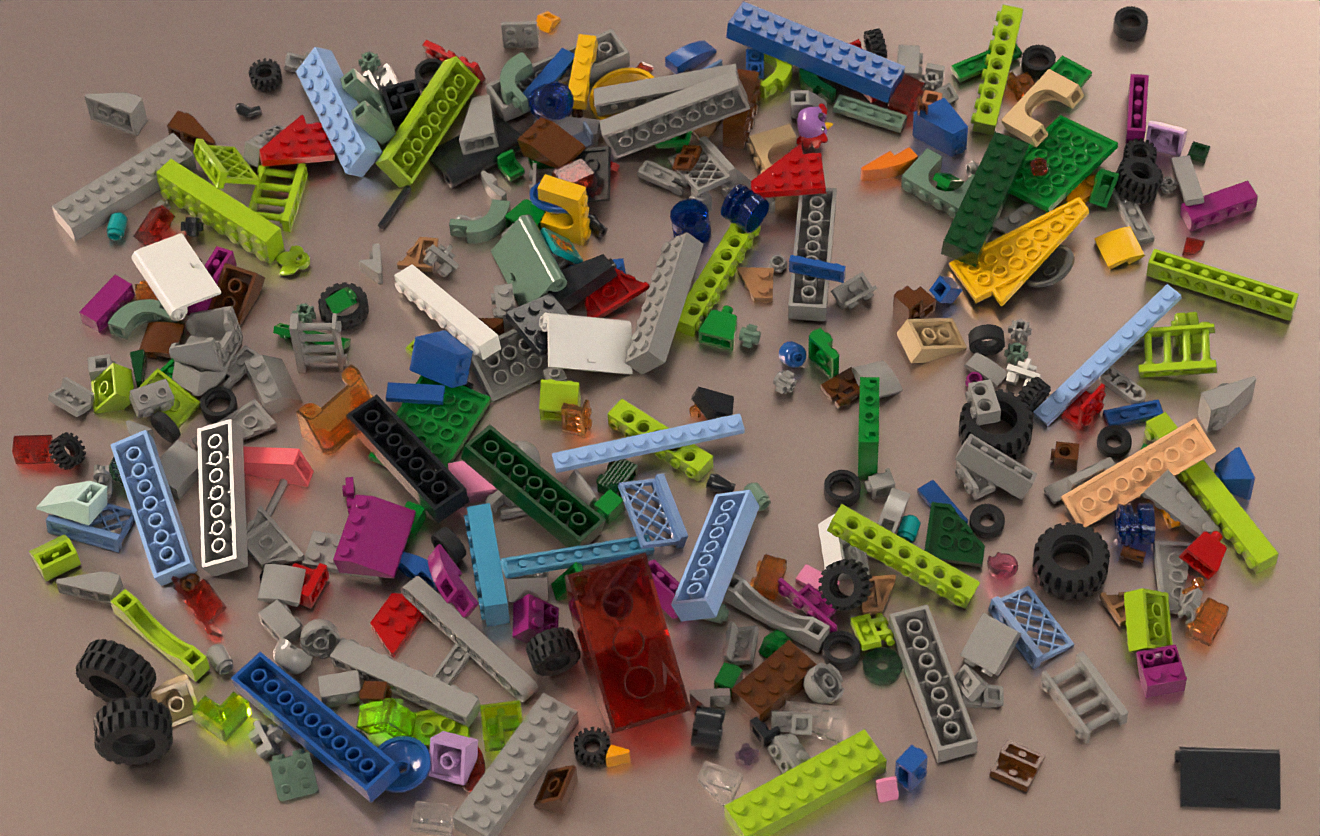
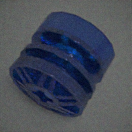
(560, 101)
(745, 208)
(691, 217)
(1135, 524)

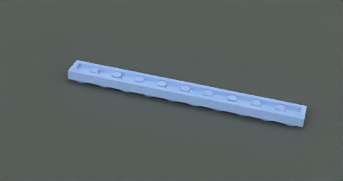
(1107, 355)
(648, 443)

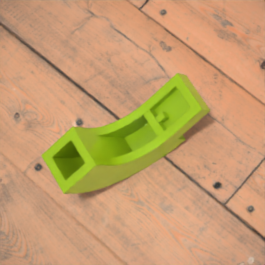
(779, 79)

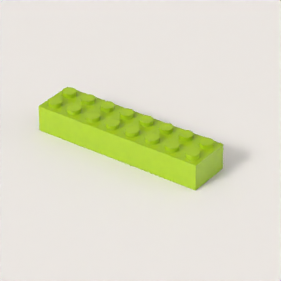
(427, 122)
(220, 211)
(806, 787)

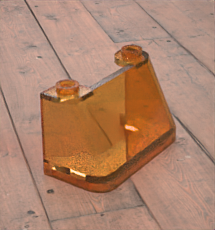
(327, 426)

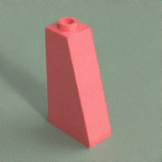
(277, 464)

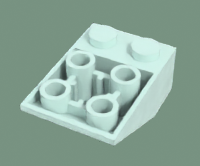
(76, 501)

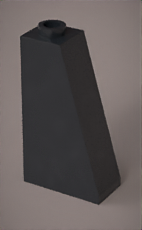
(584, 280)

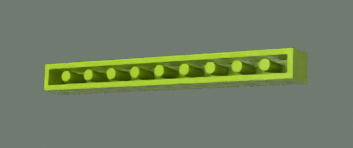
(1220, 504)

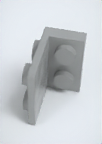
(520, 34)

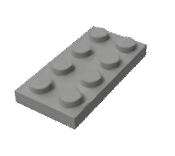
(322, 550)

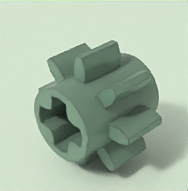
(369, 62)
(305, 312)
(749, 335)
(1015, 353)

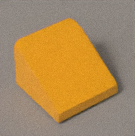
(547, 21)
(617, 756)

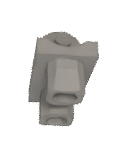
(442, 256)
(102, 476)
(267, 736)

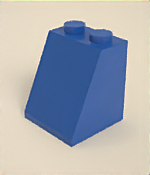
(941, 128)
(441, 358)

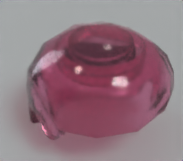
(1002, 566)

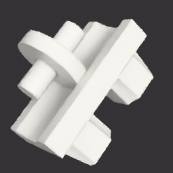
(1015, 372)

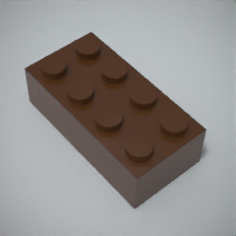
(737, 127)
(772, 682)

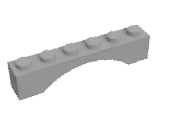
(800, 628)

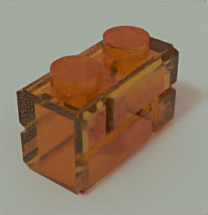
(769, 572)
(1208, 621)

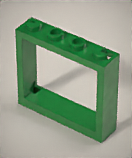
(868, 427)

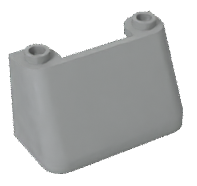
(212, 340)

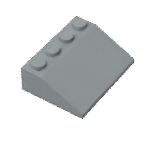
(509, 367)

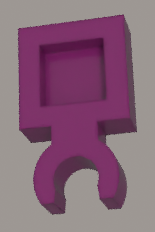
(349, 491)

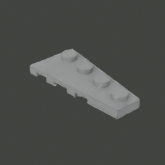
(251, 418)
(1175, 500)
(1171, 571)

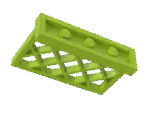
(223, 162)

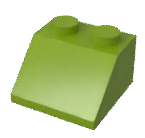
(112, 389)

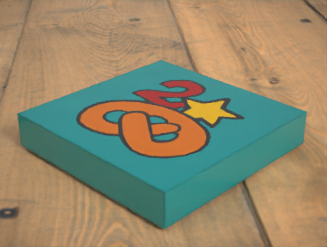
(561, 246)

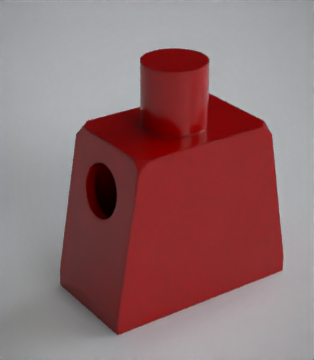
(1205, 553)

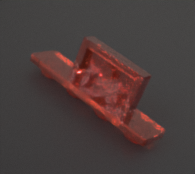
(204, 602)

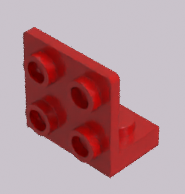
(1084, 408)
(313, 583)

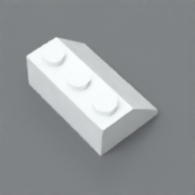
(837, 549)

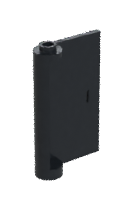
(460, 167)
(1241, 774)

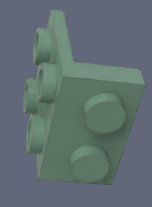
(293, 775)

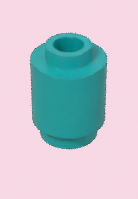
(116, 226)
(909, 528)

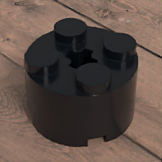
(707, 727)

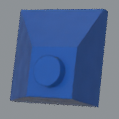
(1236, 474)

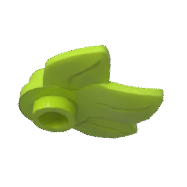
(293, 260)

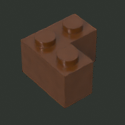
(912, 304)

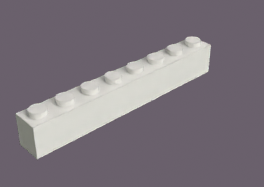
(447, 312)

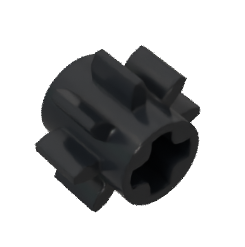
(192, 226)

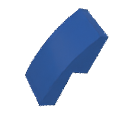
(755, 61)

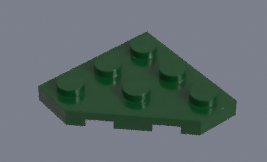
(952, 538)

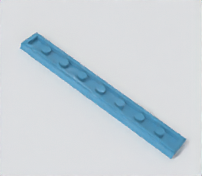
(566, 557)

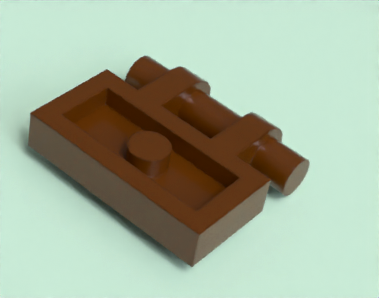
(839, 386)

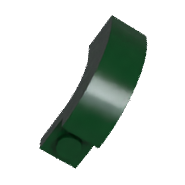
(811, 82)

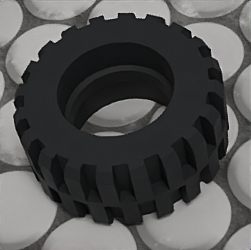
(1013, 412)
(1076, 540)
(115, 671)
(133, 731)

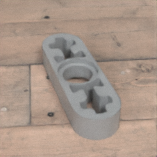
(1125, 393)

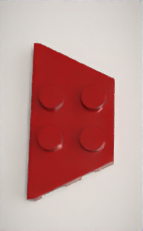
(614, 294)
(395, 622)

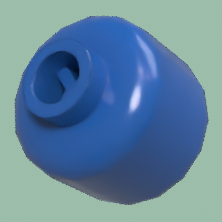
(792, 354)

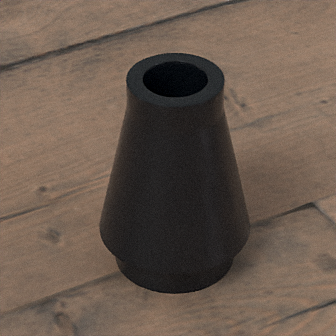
(719, 484)

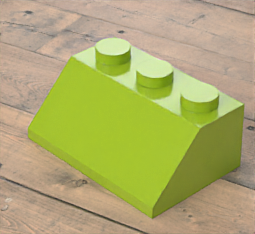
(1147, 619)

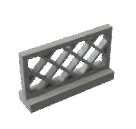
(716, 161)

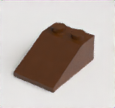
(549, 144)
(238, 289)

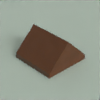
(557, 789)

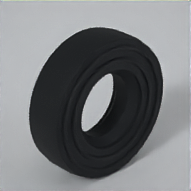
(165, 426)
(1114, 431)
(987, 531)

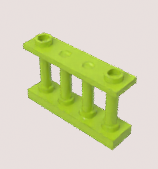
(290, 204)
(1186, 366)

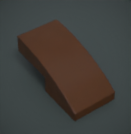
(688, 158)

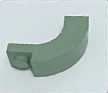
(512, 74)
(485, 228)
(135, 314)

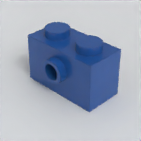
(911, 767)

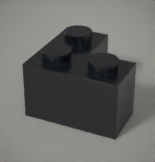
(399, 98)

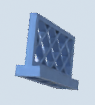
(667, 505)
(91, 535)
(1027, 645)

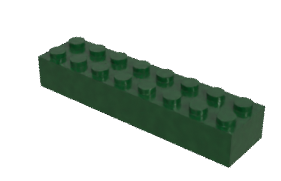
(985, 199)
(532, 488)

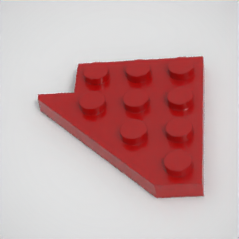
(297, 145)
(792, 176)

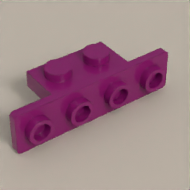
(809, 601)

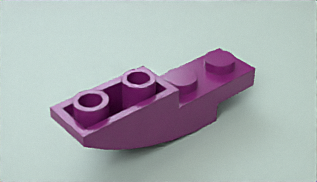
(447, 580)

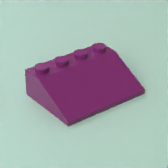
(373, 537)

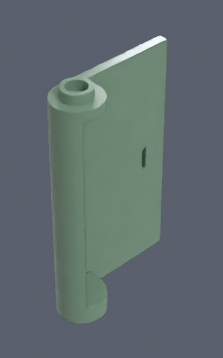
(527, 261)

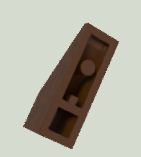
(188, 129)

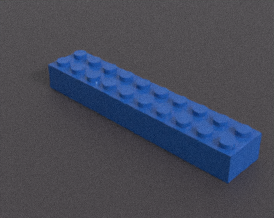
(815, 52)
(316, 727)

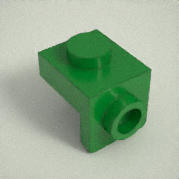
(510, 166)
(773, 642)

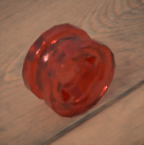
(1038, 171)

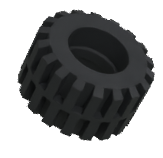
(1138, 179)
(830, 584)
(553, 651)

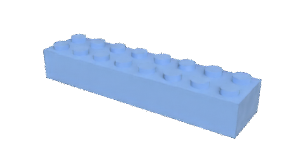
(333, 106)
(153, 507)
(715, 556)

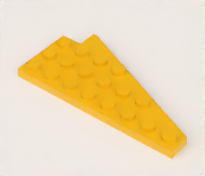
(1018, 254)

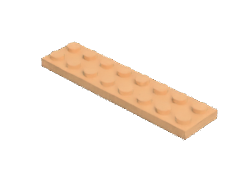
(1137, 472)

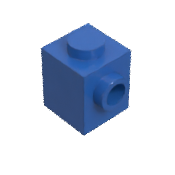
(945, 290)

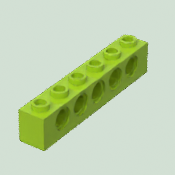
(639, 421)

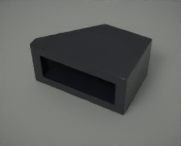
(713, 403)

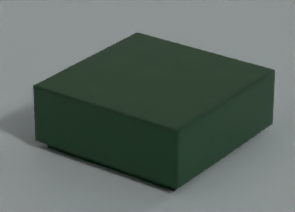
(1199, 152)

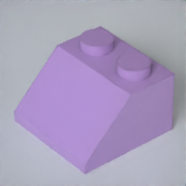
(1166, 137)
(452, 757)

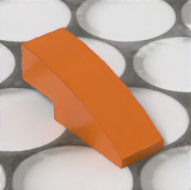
(888, 165)

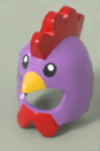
(811, 128)

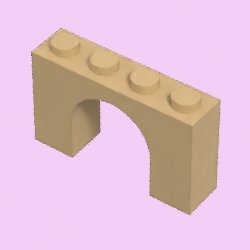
(1048, 88)
(768, 144)

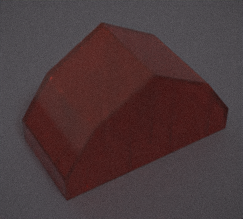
(625, 643)

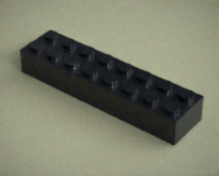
(407, 458)

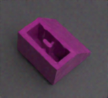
(533, 617)
(1161, 671)

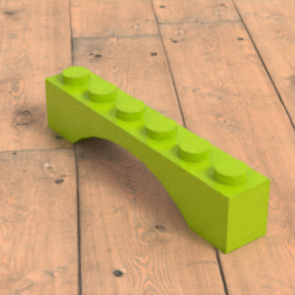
(180, 653)

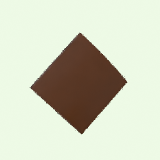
(160, 337)
(1017, 765)

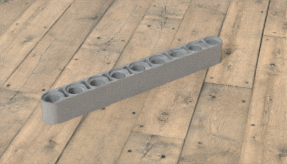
(469, 639)

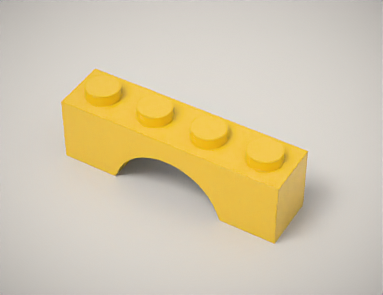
(580, 75)

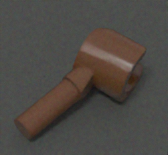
(921, 106)

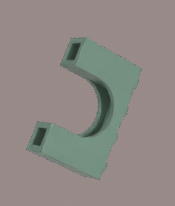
(372, 111)
(918, 179)

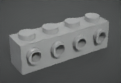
(996, 466)

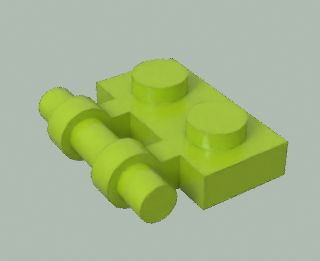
(866, 632)

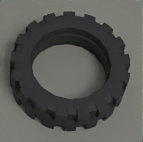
(352, 319)

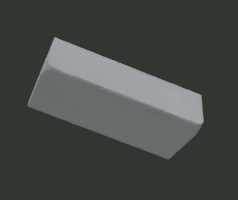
(579, 487)

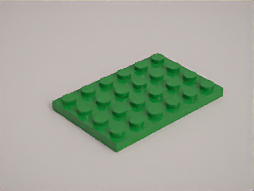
(1071, 157)
(444, 426)

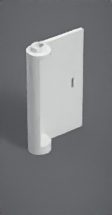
(171, 277)
(587, 343)

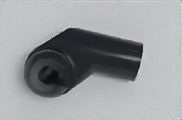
(246, 111)

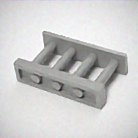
(301, 348)
(1093, 681)

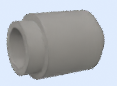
(220, 659)

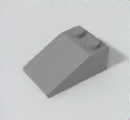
(117, 110)
(1223, 403)

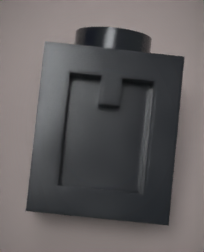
(762, 732)

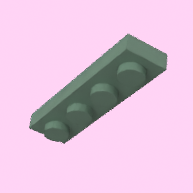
(870, 113)

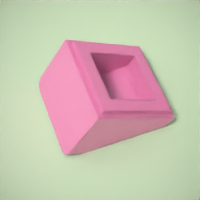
(886, 789)

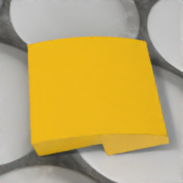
(1119, 247)

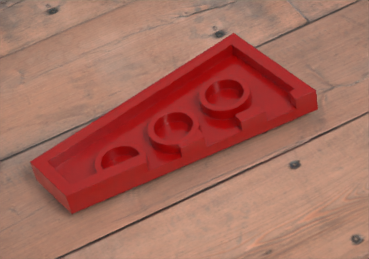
(435, 51)

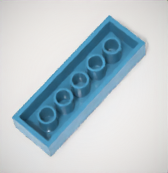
(486, 565)

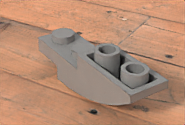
(893, 510)

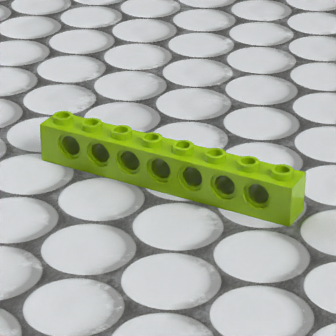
(984, 122)
(715, 275)
(1222, 284)
(903, 556)

